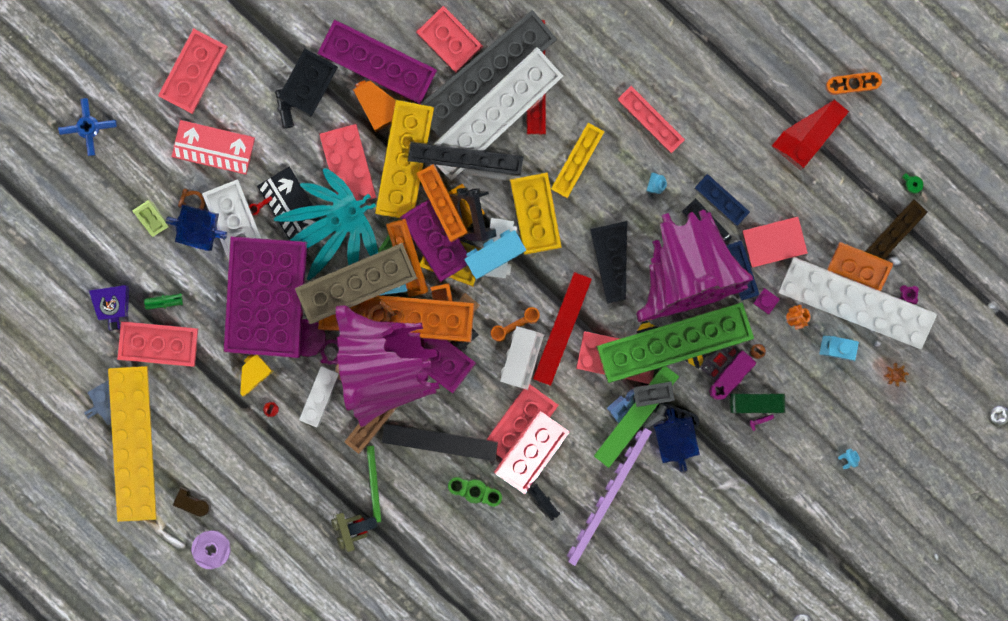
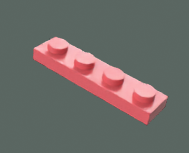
(651, 119)

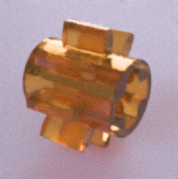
(901, 374)

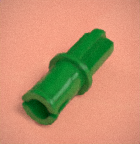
(163, 301)

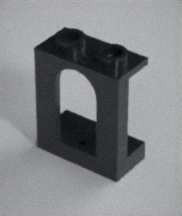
(478, 231)

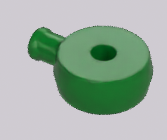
(909, 183)

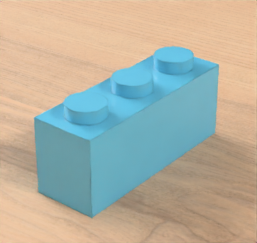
(494, 254)

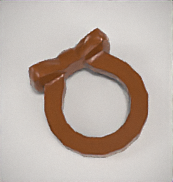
(187, 193)
(382, 305)

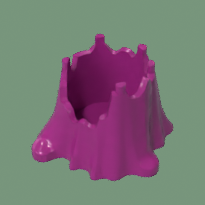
(690, 268)
(380, 364)

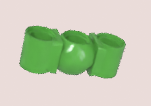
(465, 491)

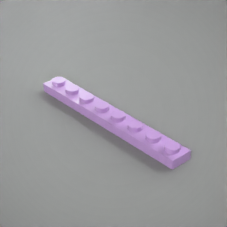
(604, 502)

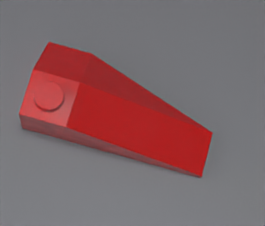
(807, 136)

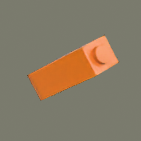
(376, 104)

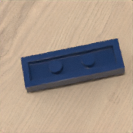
(722, 200)
(738, 252)

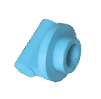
(656, 184)

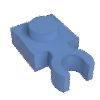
(621, 406)

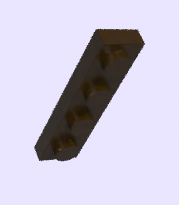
(897, 230)

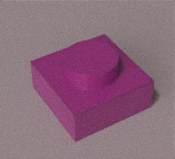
(766, 301)

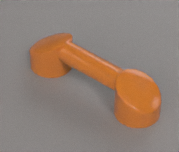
(531, 316)

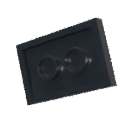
(307, 82)

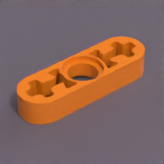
(868, 86)

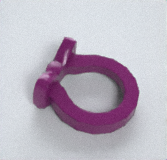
(324, 360)
(760, 420)

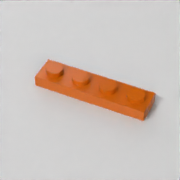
(442, 202)
(399, 234)

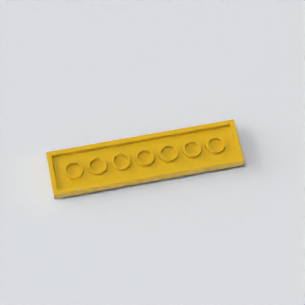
(132, 443)

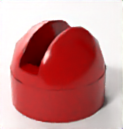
(275, 410)

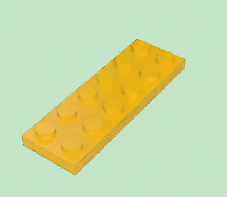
(399, 179)

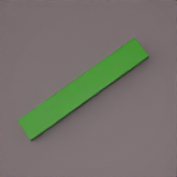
(631, 423)

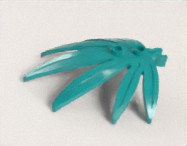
(341, 217)

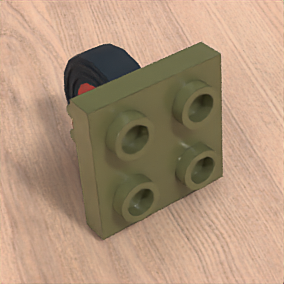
(359, 526)

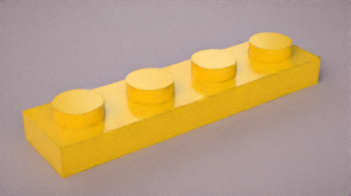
(577, 160)

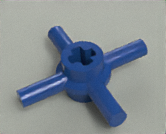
(79, 127)

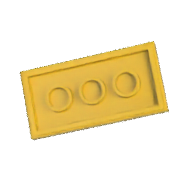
(535, 213)

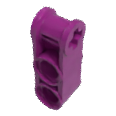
(732, 375)

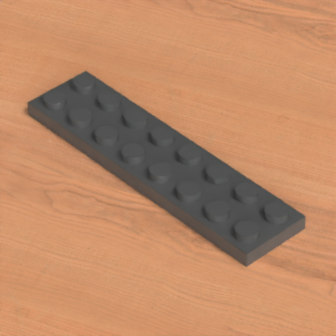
(486, 71)

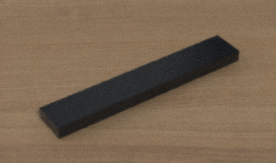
(465, 158)
(440, 442)

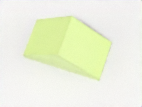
(150, 218)

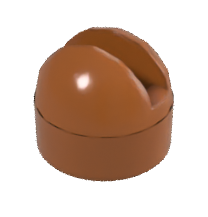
(754, 354)

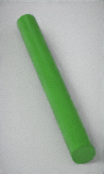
(373, 483)

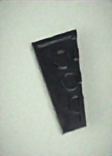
(611, 256)

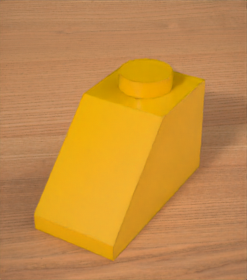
(253, 373)

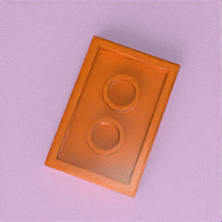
(860, 266)

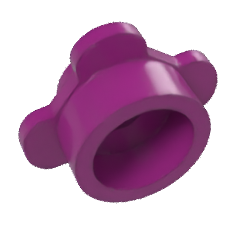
(912, 290)

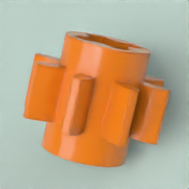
(798, 317)

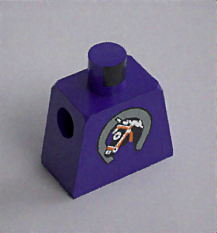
(111, 304)

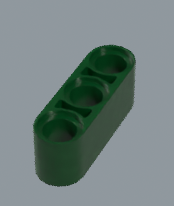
(757, 403)

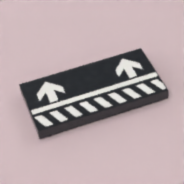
(286, 196)

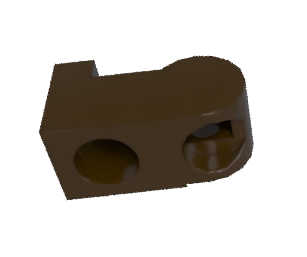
(191, 504)

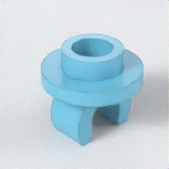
(852, 458)

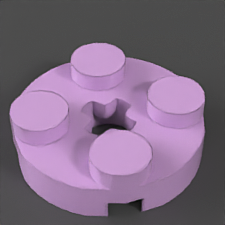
(201, 554)

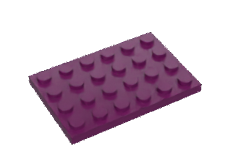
(262, 298)

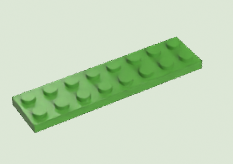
(675, 342)

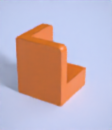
(441, 292)

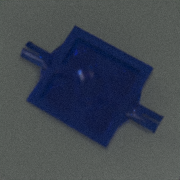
(196, 227)
(676, 440)

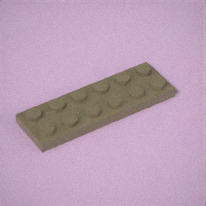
(356, 283)

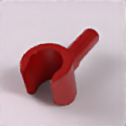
(260, 205)

